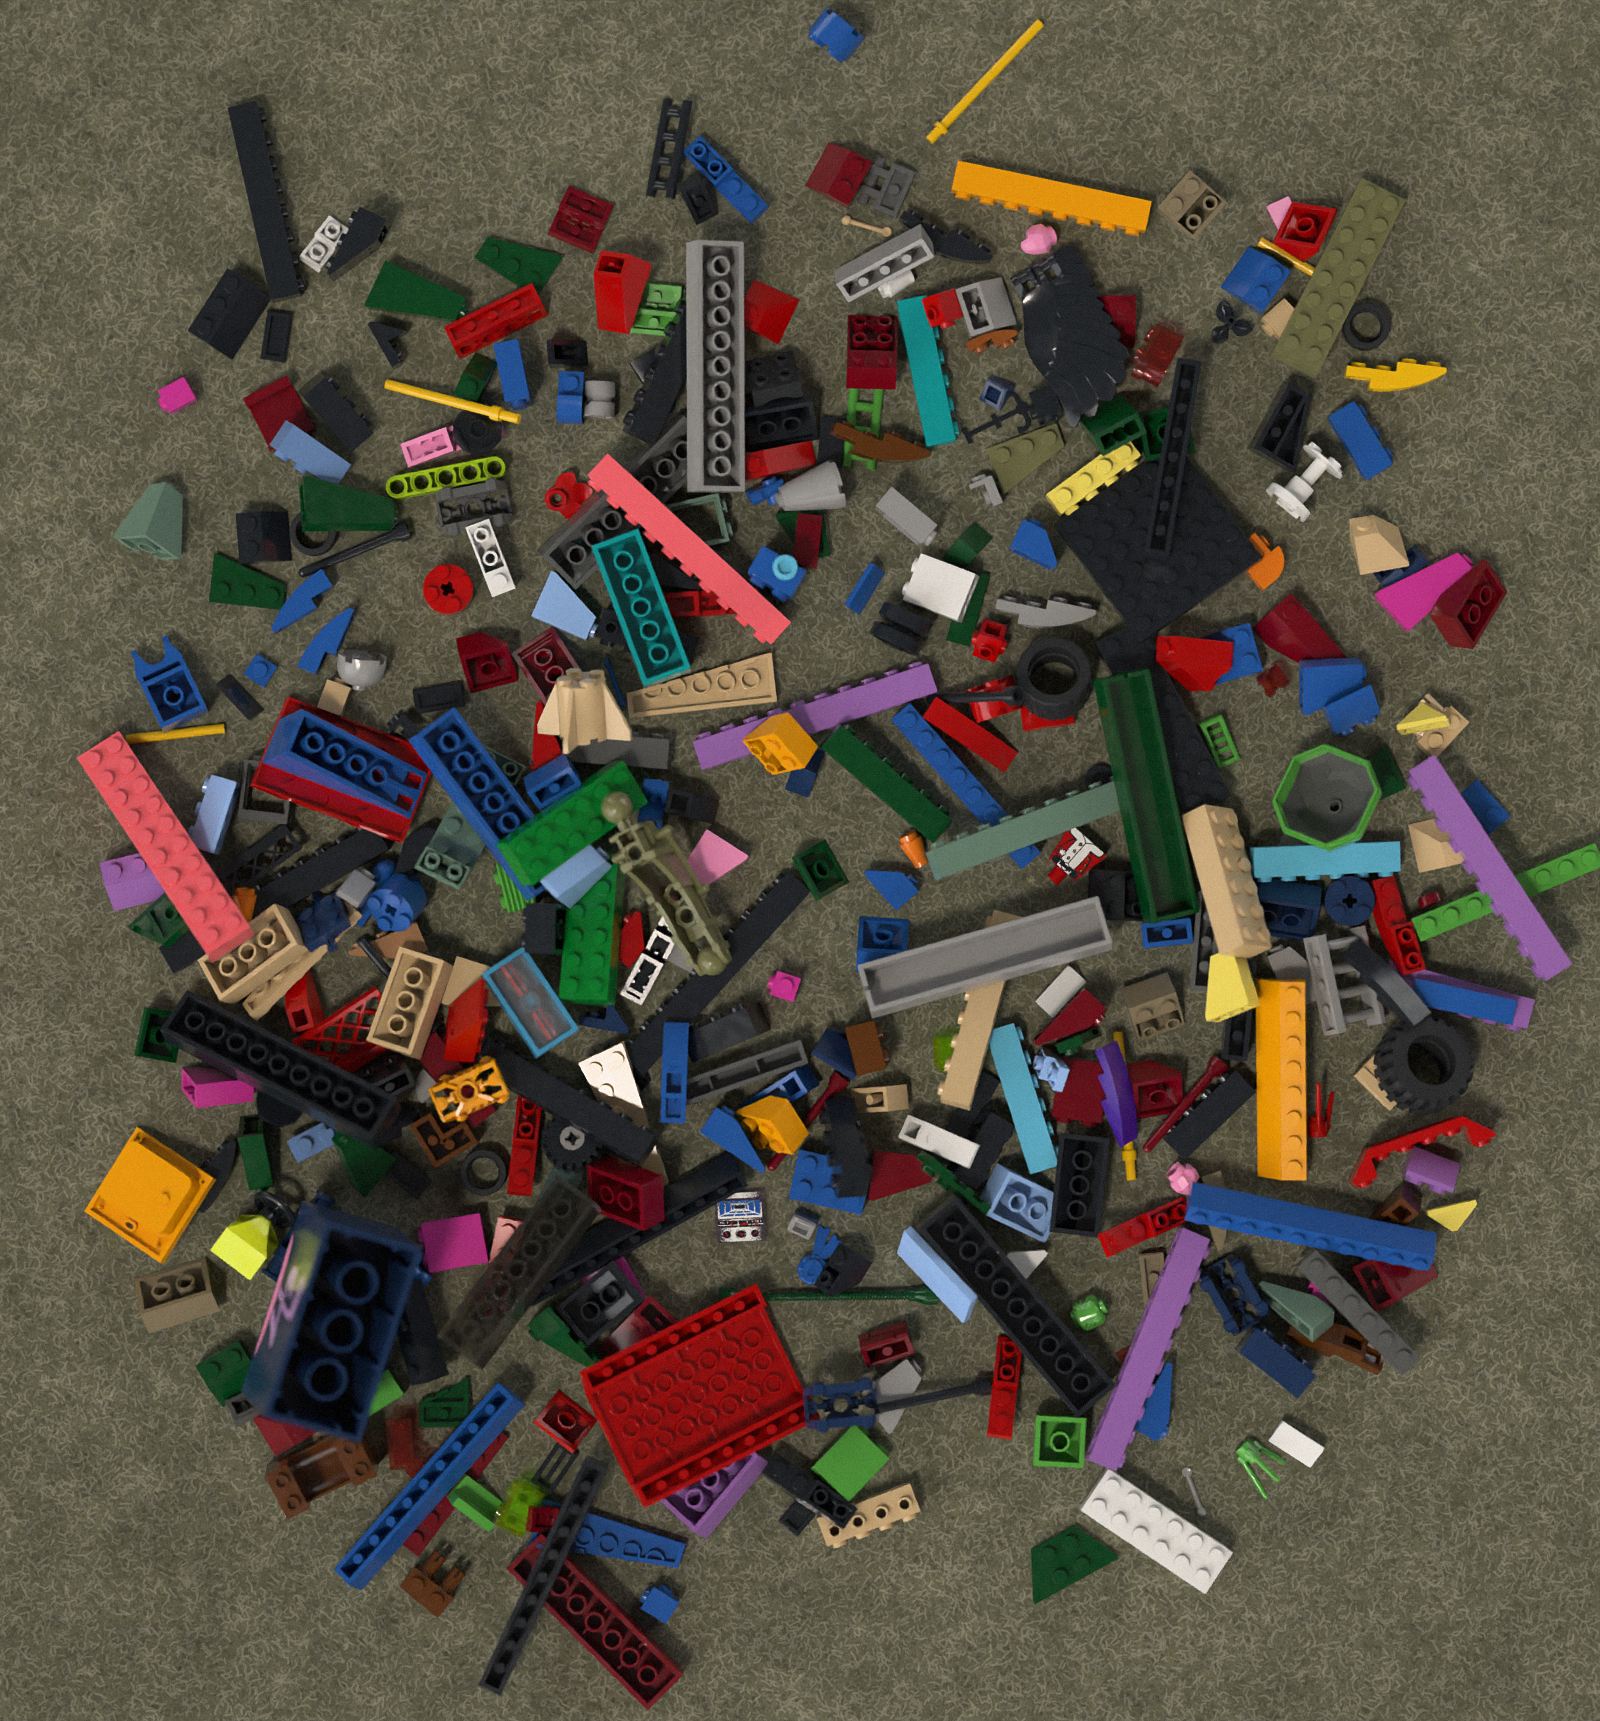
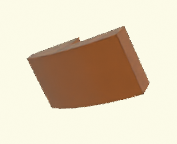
(999, 339)

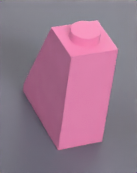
(714, 858)

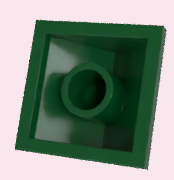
(1154, 424)
(820, 870)
(150, 1038)

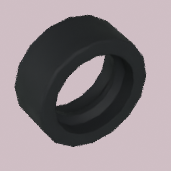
(1384, 322)
(307, 550)
(472, 1187)

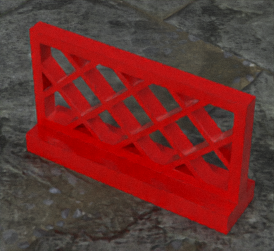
(357, 1054)

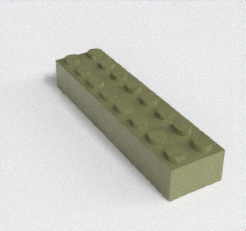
(1338, 278)

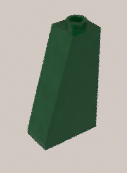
(411, 295)
(342, 508)

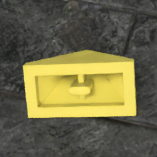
(1422, 719)
(1452, 1215)

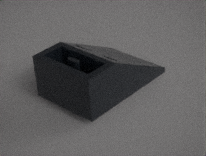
(361, 240)
(1116, 894)

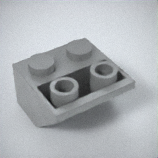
(985, 307)

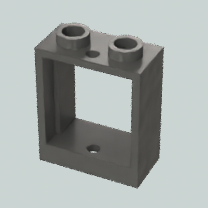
(253, 815)

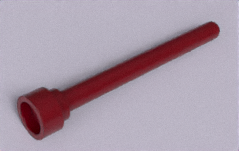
(1214, 1069)
(836, 1084)

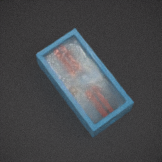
(529, 1002)

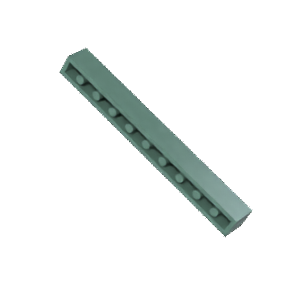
(1024, 830)

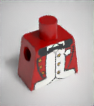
(1073, 856)

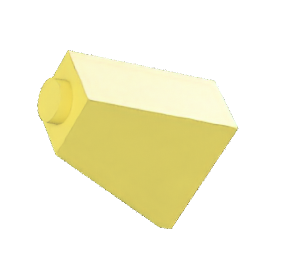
(1229, 988)

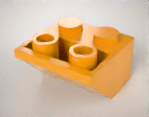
(781, 744)
(773, 1125)

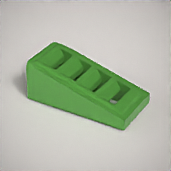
(1206, 722)

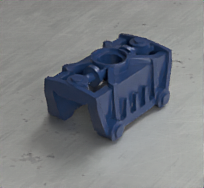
(1246, 1293)
(847, 1417)

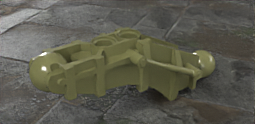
(671, 860)

